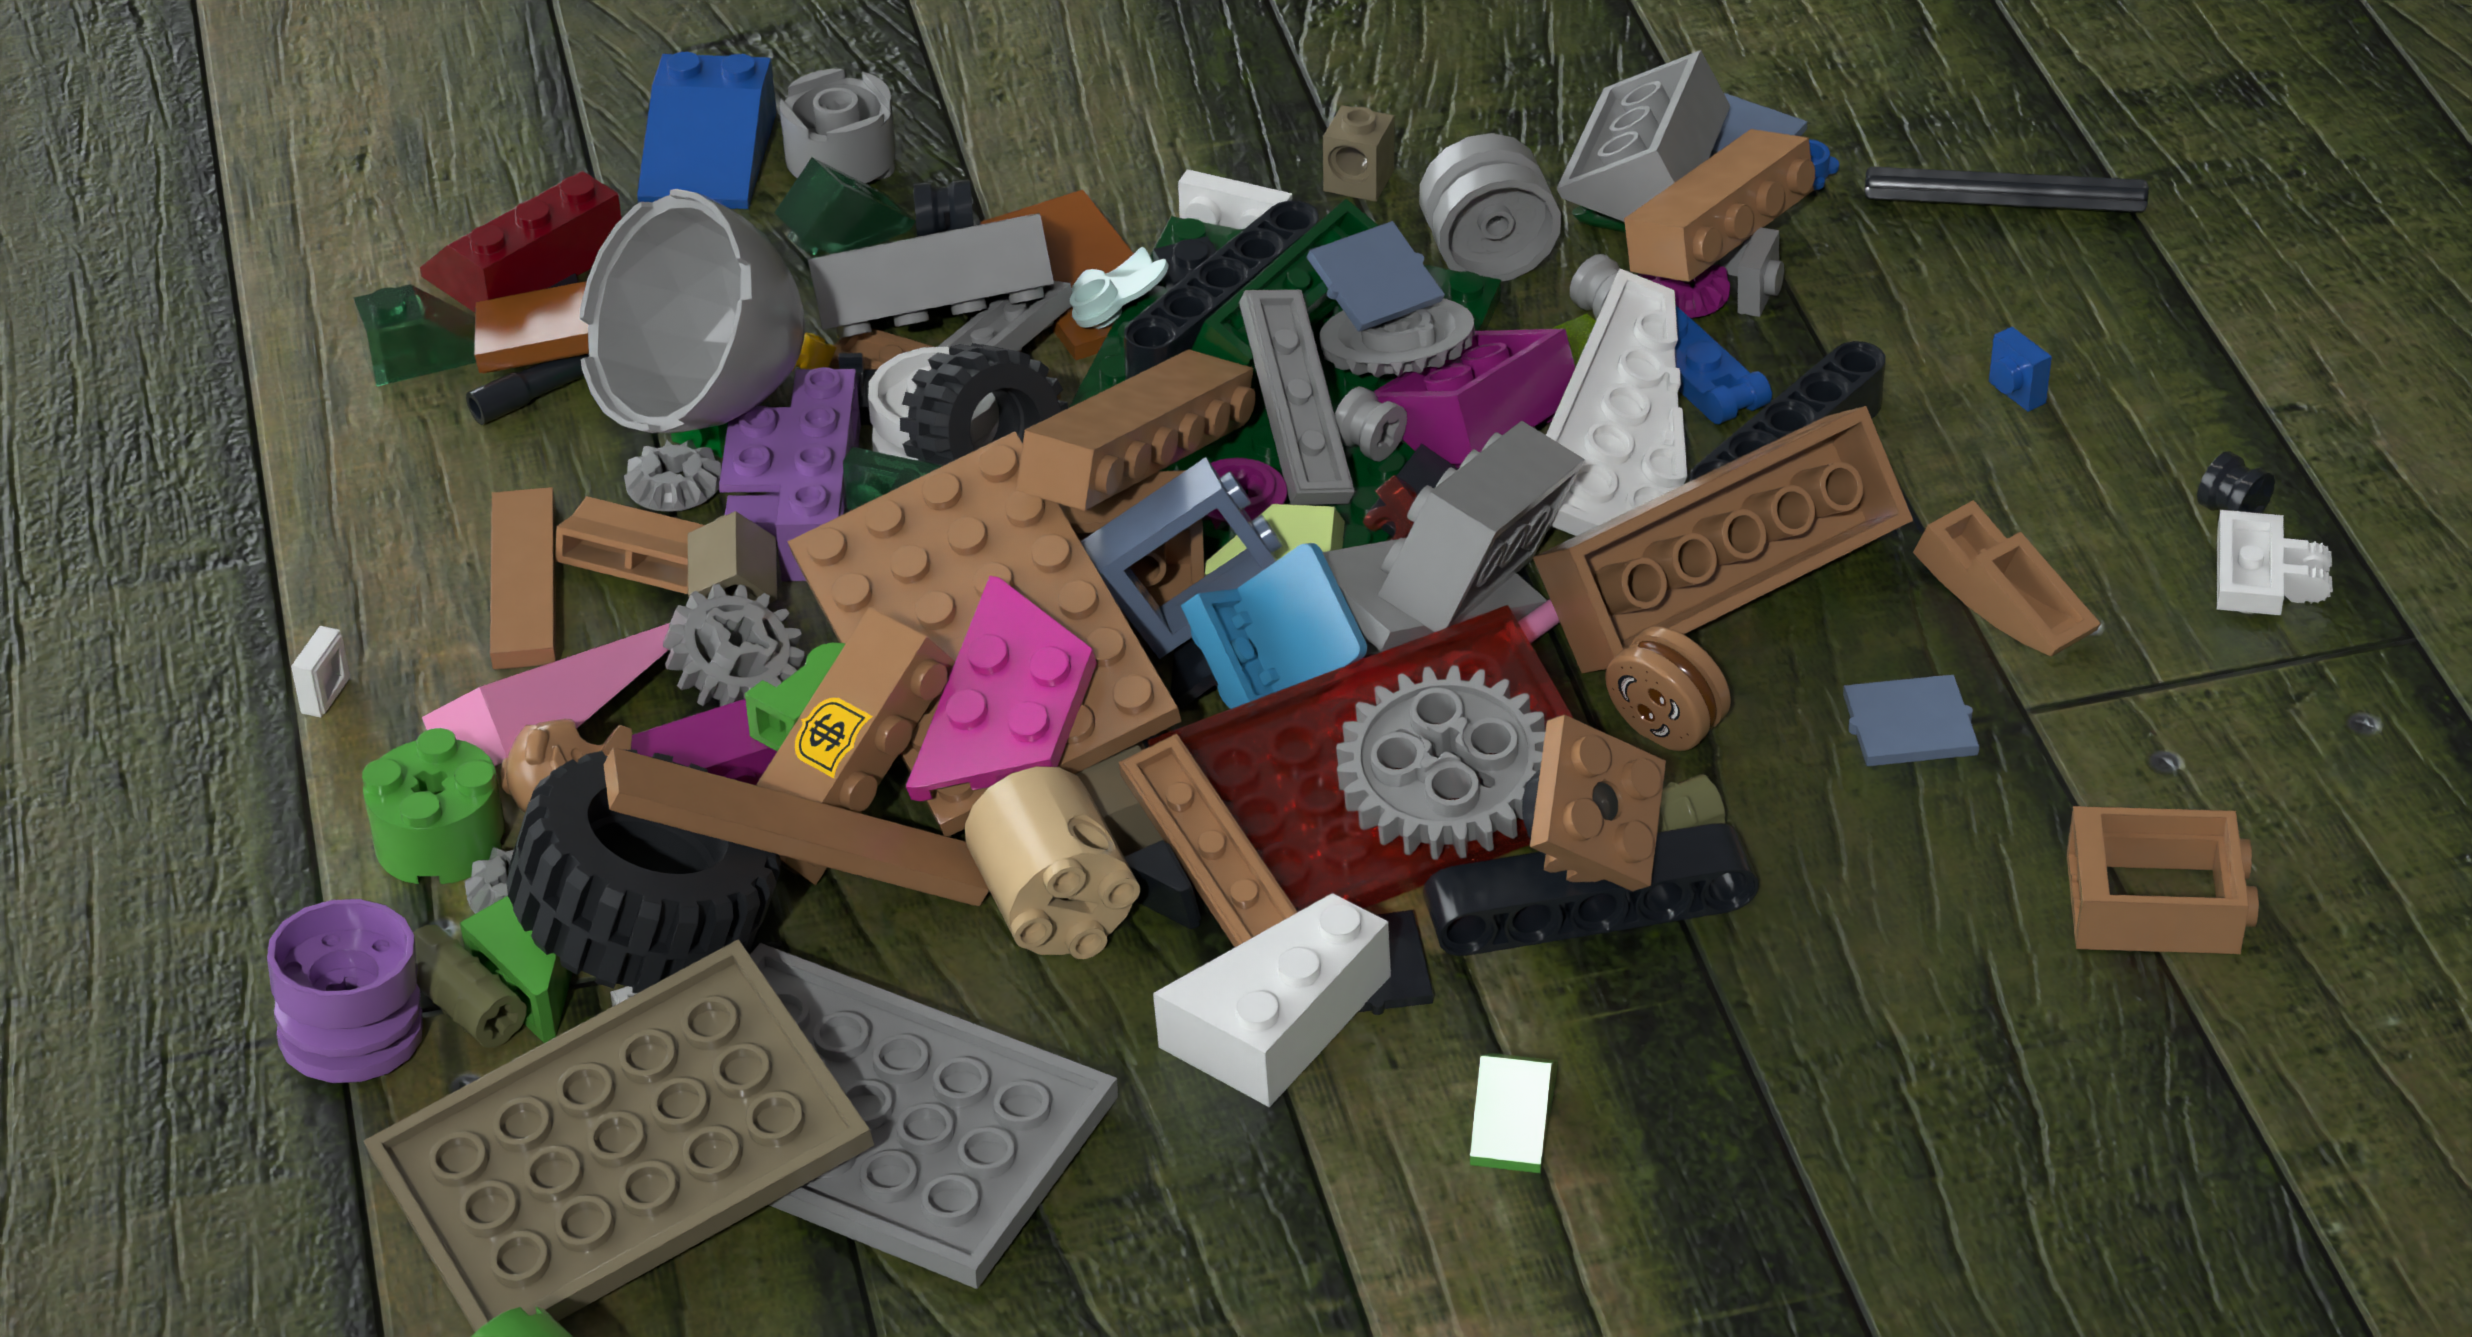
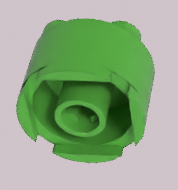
(433, 807)

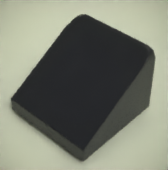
(1164, 884)

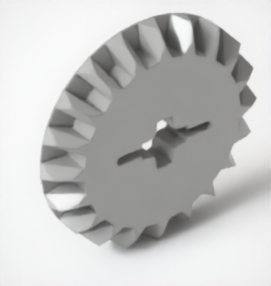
(1400, 344)

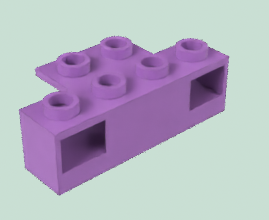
(795, 458)

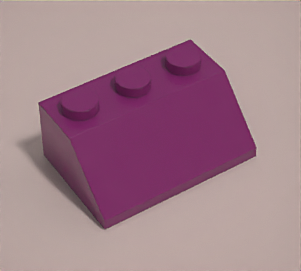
(1483, 391)

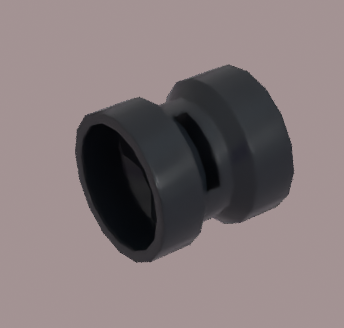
(942, 207)

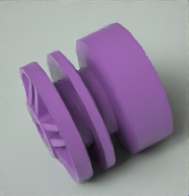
(345, 990)

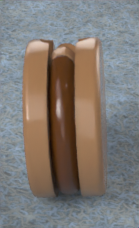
(1668, 688)

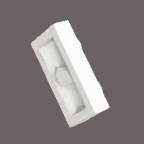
(1224, 200)

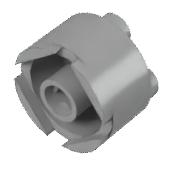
(839, 124)

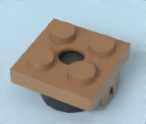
(1594, 805)

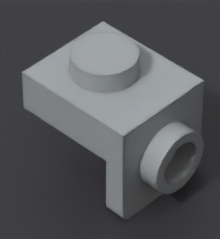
(1757, 270)

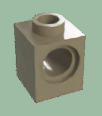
(1358, 153)

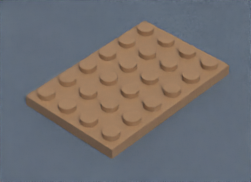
(926, 562)

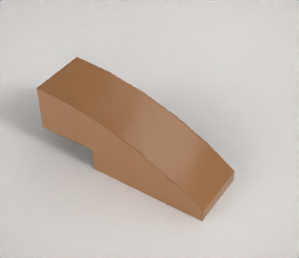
(2004, 580)

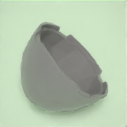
(688, 317)

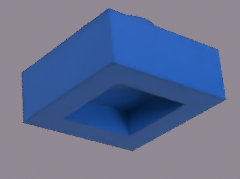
(2020, 369)

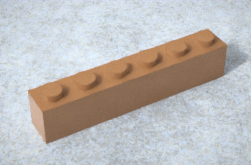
(1134, 429)

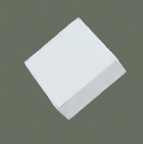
(320, 671)

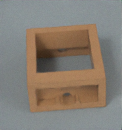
(2163, 841)

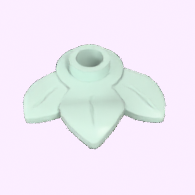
(1100, 296)

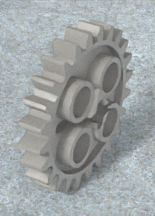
(1443, 744)

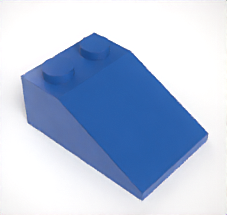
(707, 127)

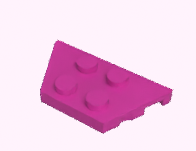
(1005, 697)

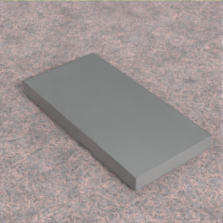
(1385, 626)

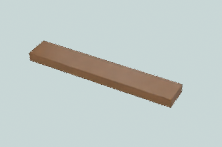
(791, 826)

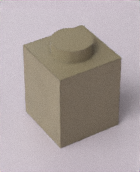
(732, 554)

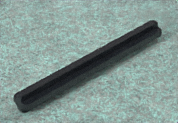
(2006, 189)

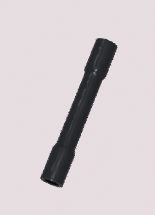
(521, 387)

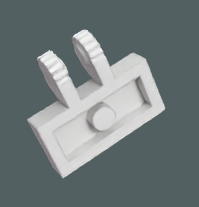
(2262, 566)

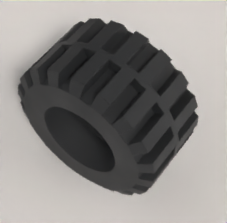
(957, 383)

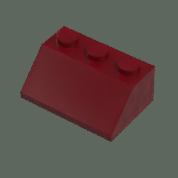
(528, 245)

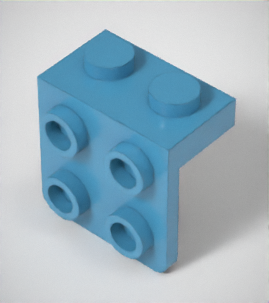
(1275, 628)

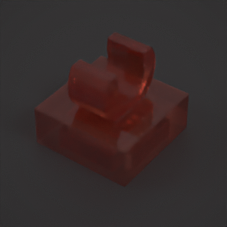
(1398, 500)

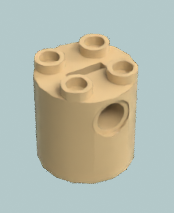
(1050, 862)

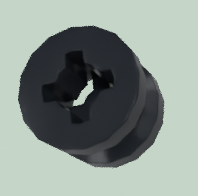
(2235, 487)

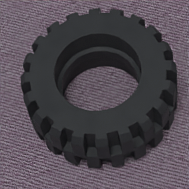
(628, 891)

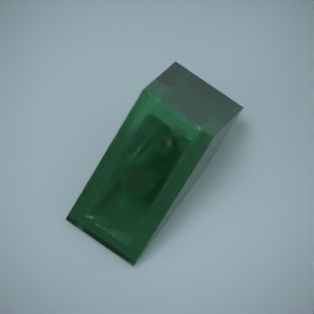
(838, 212)
(412, 334)

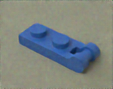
(1714, 377)

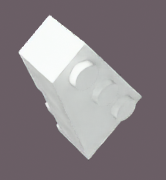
(1276, 998)

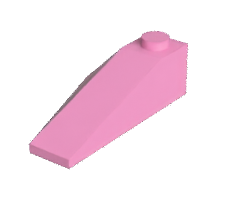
(559, 690)

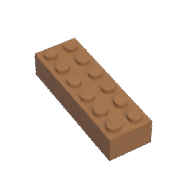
(1724, 537)

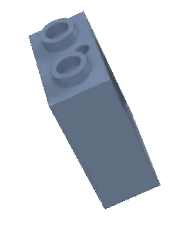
(1157, 521)

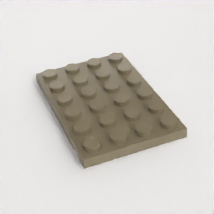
(619, 1143)

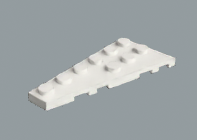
(1623, 408)

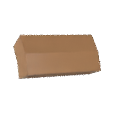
(626, 543)

